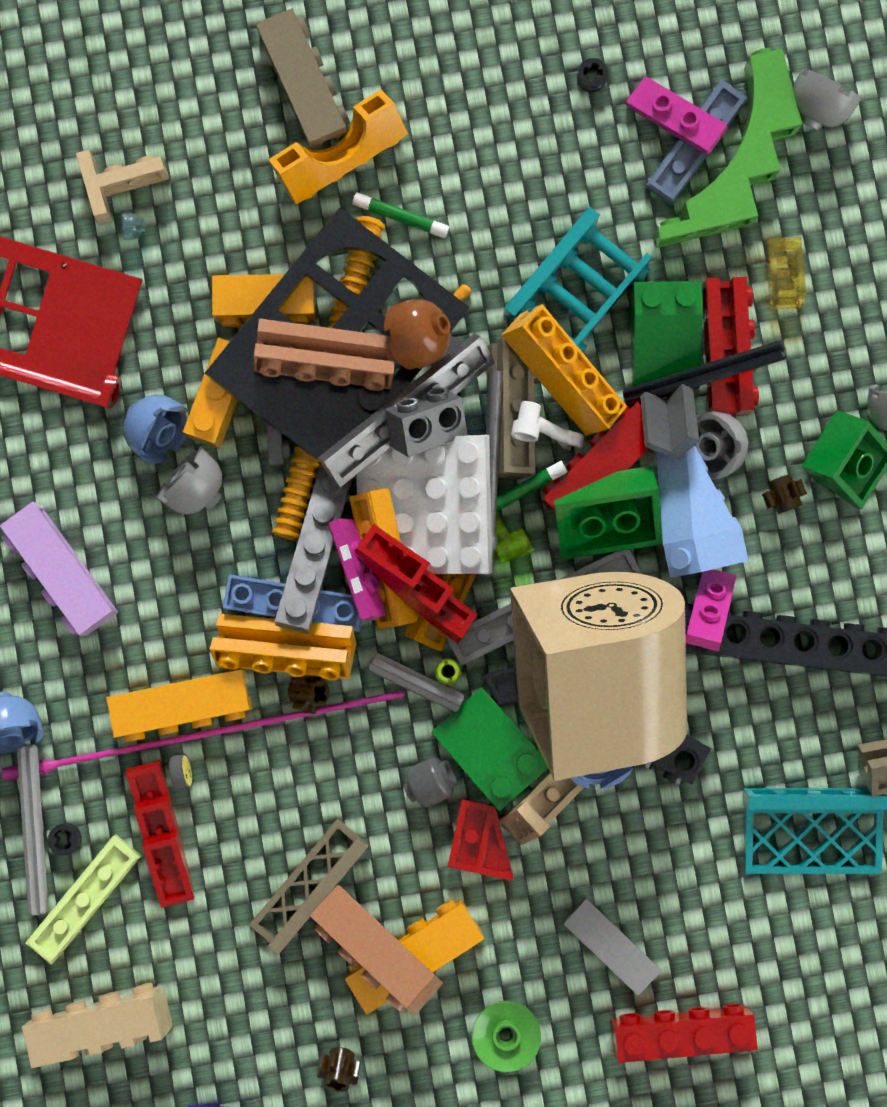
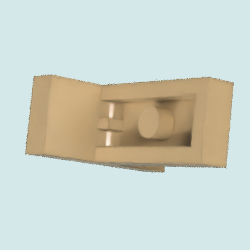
(117, 180)
(538, 808)

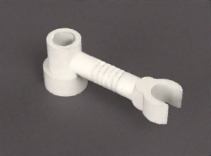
(530, 424)

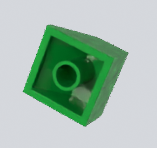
(848, 458)

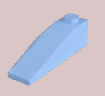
(694, 518)

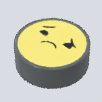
(180, 771)

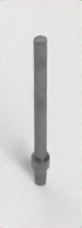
(493, 431)

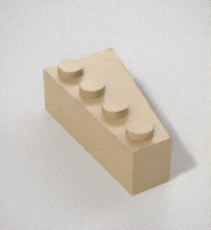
(97, 1026)

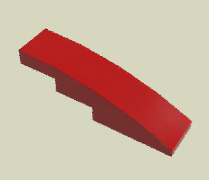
(415, 585)
(160, 834)

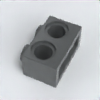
(427, 427)

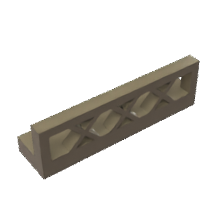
(321, 891)

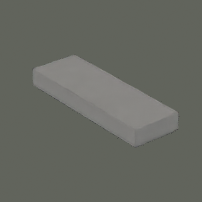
(612, 946)

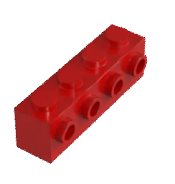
(683, 1034)

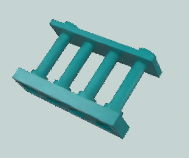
(566, 256)

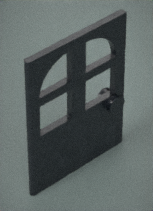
(317, 411)

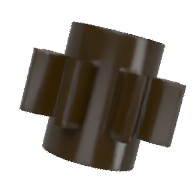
(784, 493)
(308, 693)
(339, 1069)

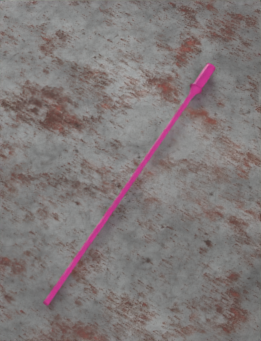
(45, 765)

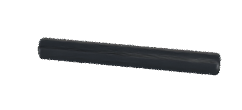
(709, 372)

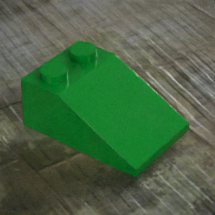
(665, 328)
(610, 515)
(490, 749)

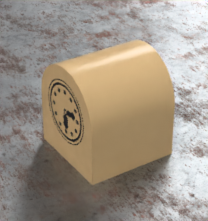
(601, 670)

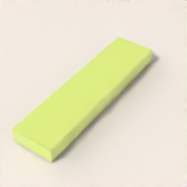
(83, 899)

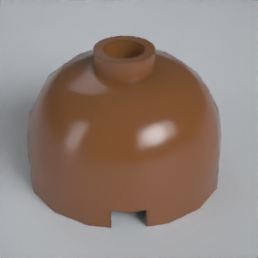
(417, 333)

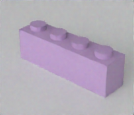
(58, 569)

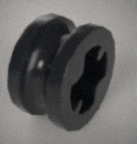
(599, 82)
(75, 839)

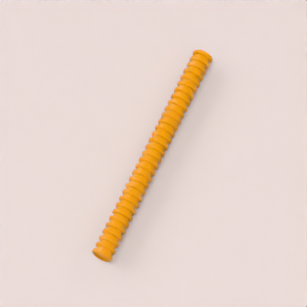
(305, 466)

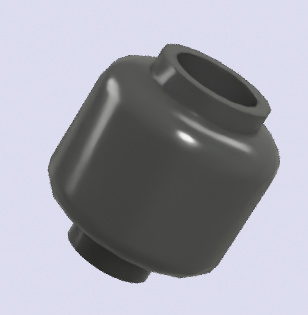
(430, 782)

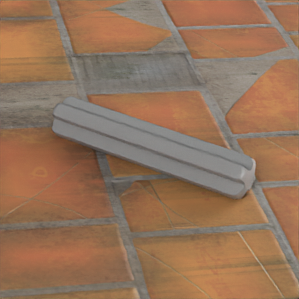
(416, 682)

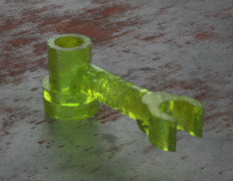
(512, 543)

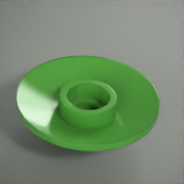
(511, 1053)

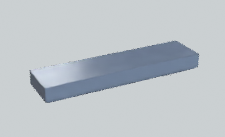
(684, 159)

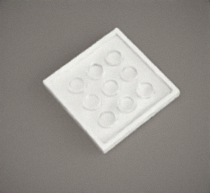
(440, 502)

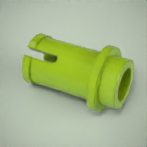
(448, 681)

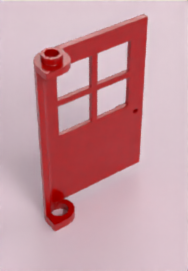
(76, 327)

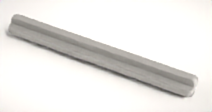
(32, 829)

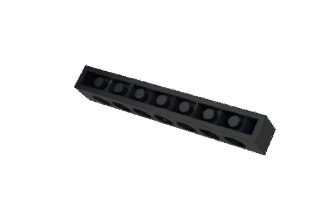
(784, 650)

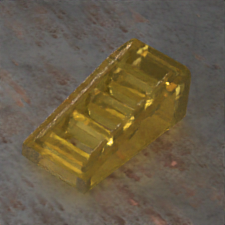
(789, 293)

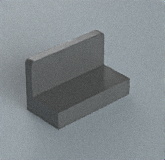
(670, 422)

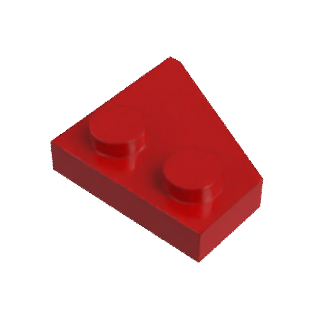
(479, 842)

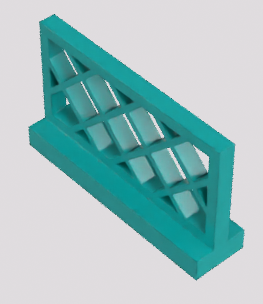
(820, 801)

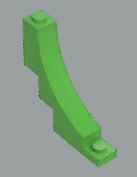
(729, 199)

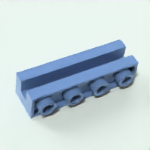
(264, 597)

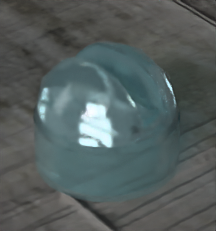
(130, 222)

